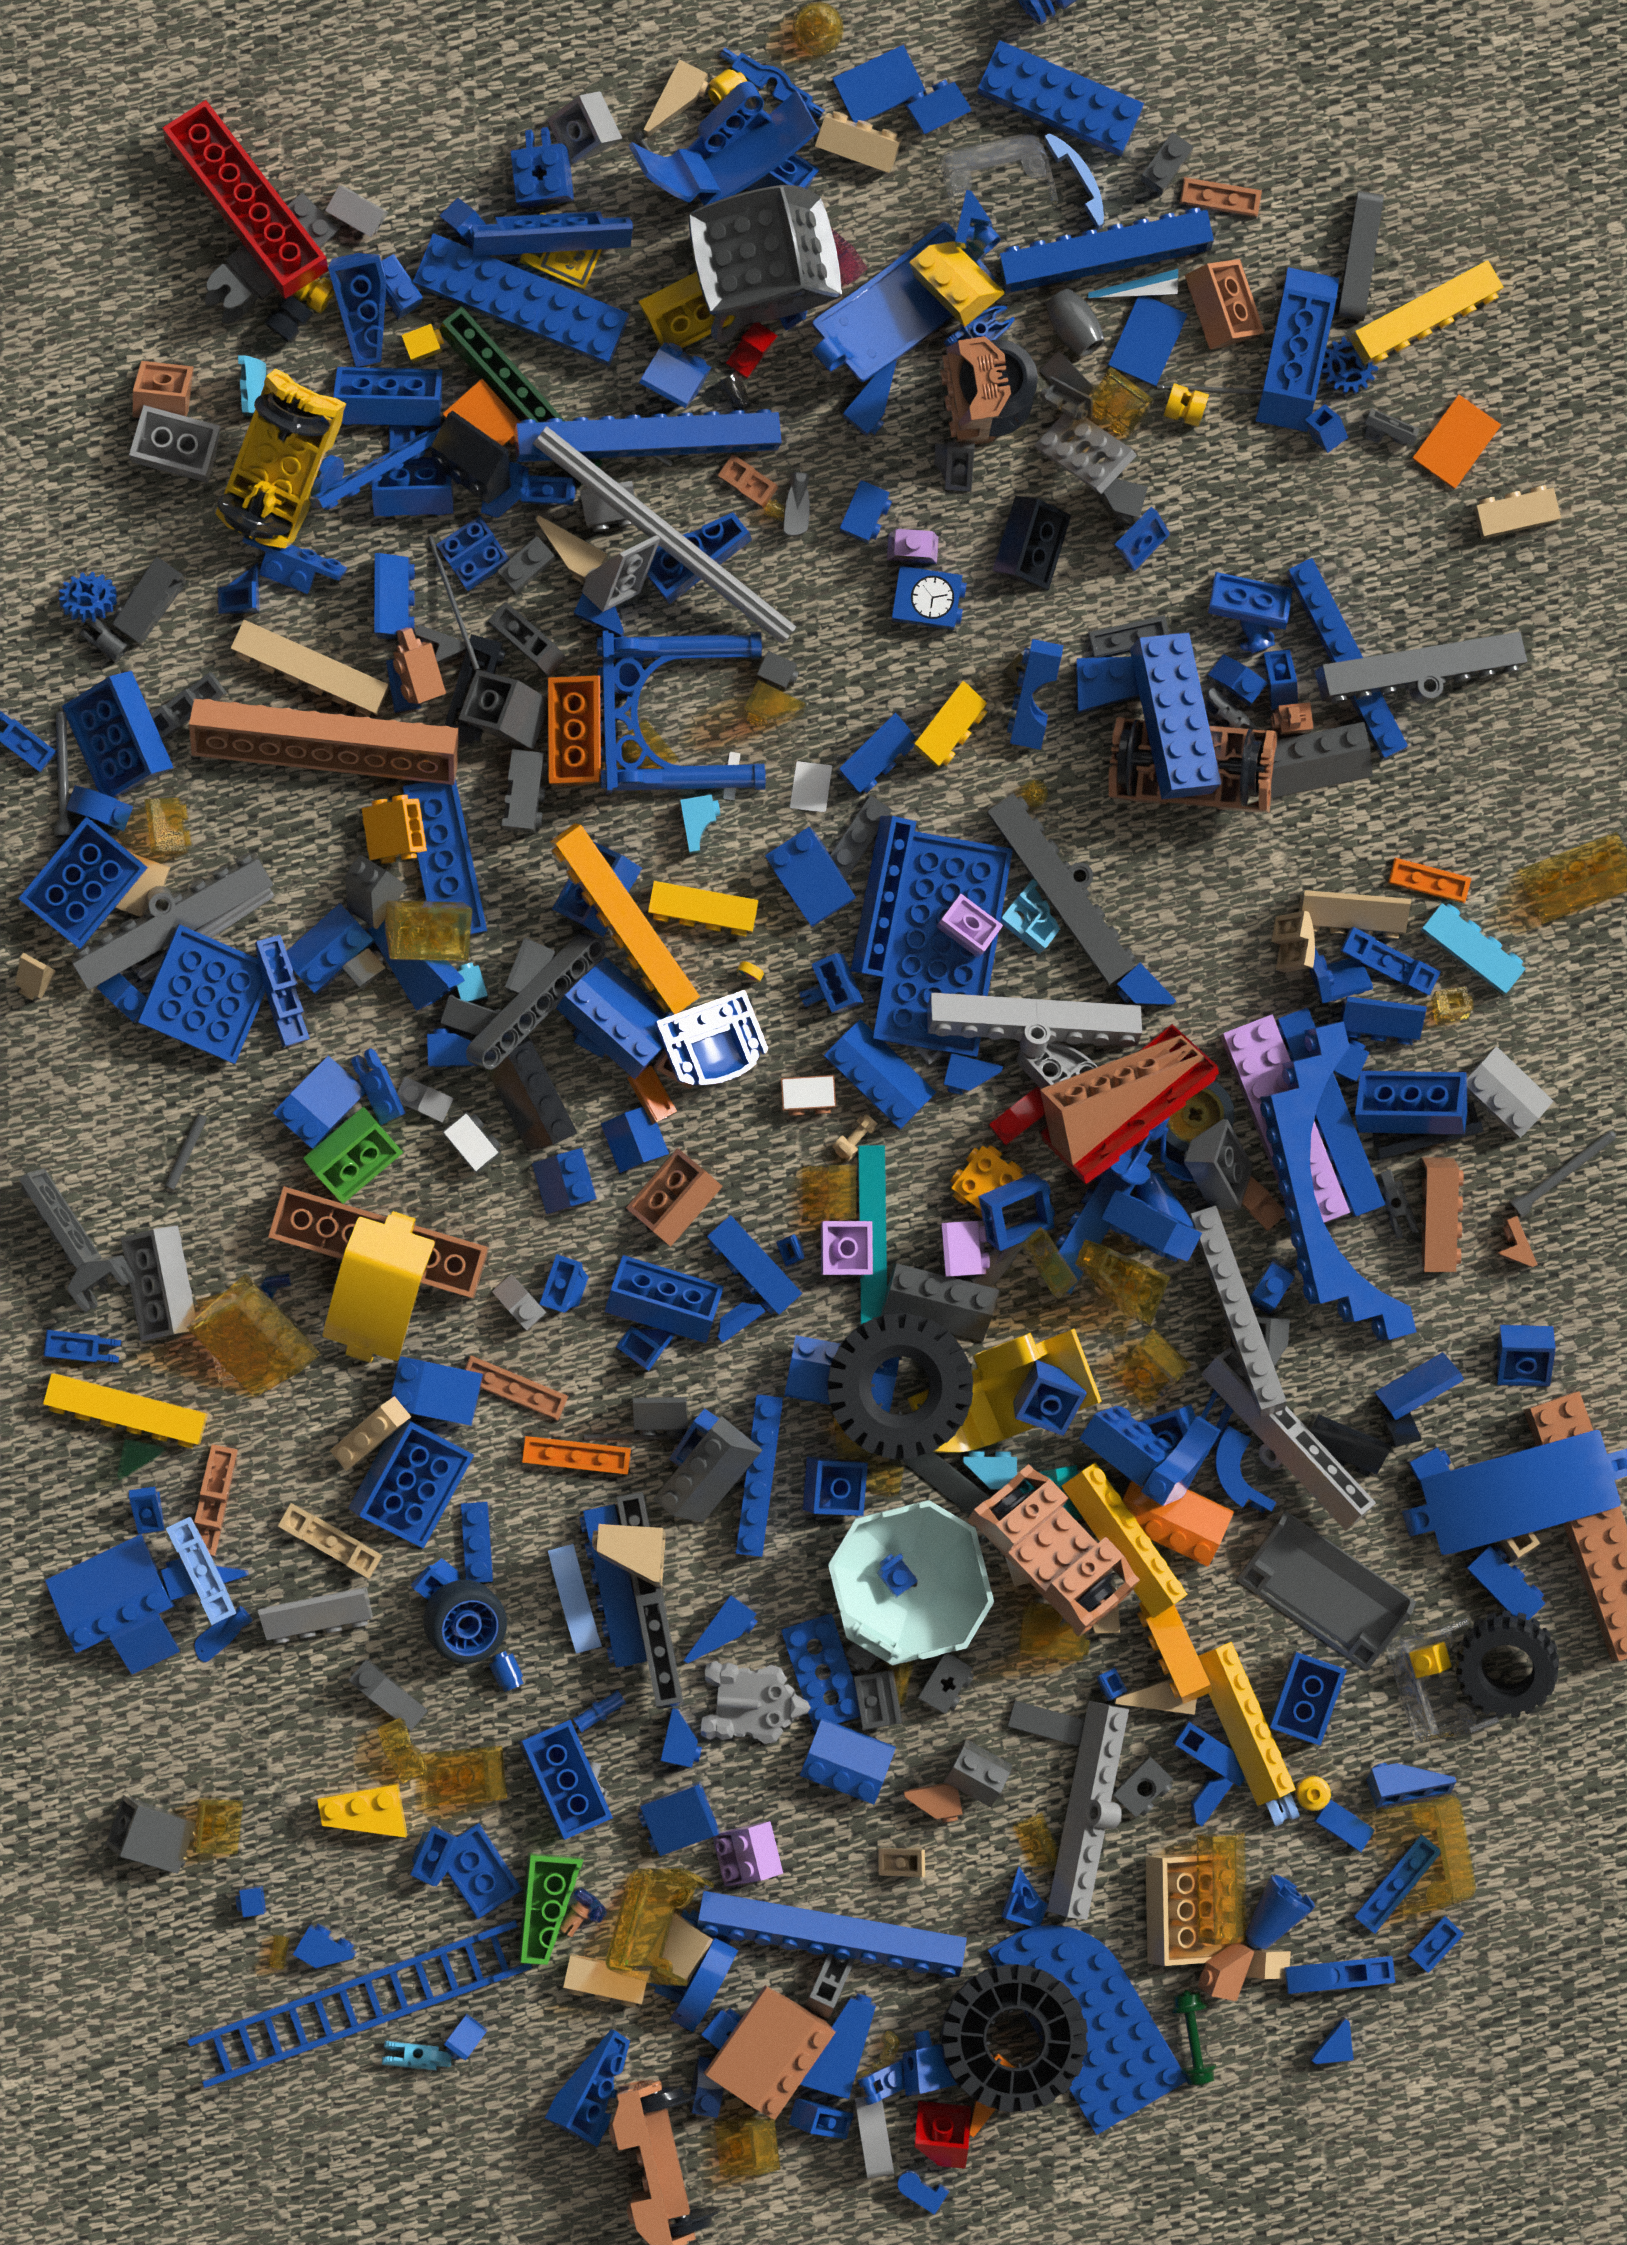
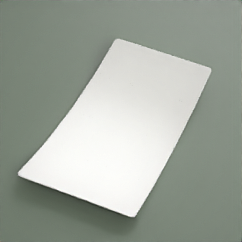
(809, 785)

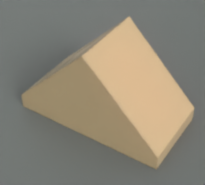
(1268, 1964)

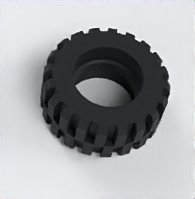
(1499, 1696)

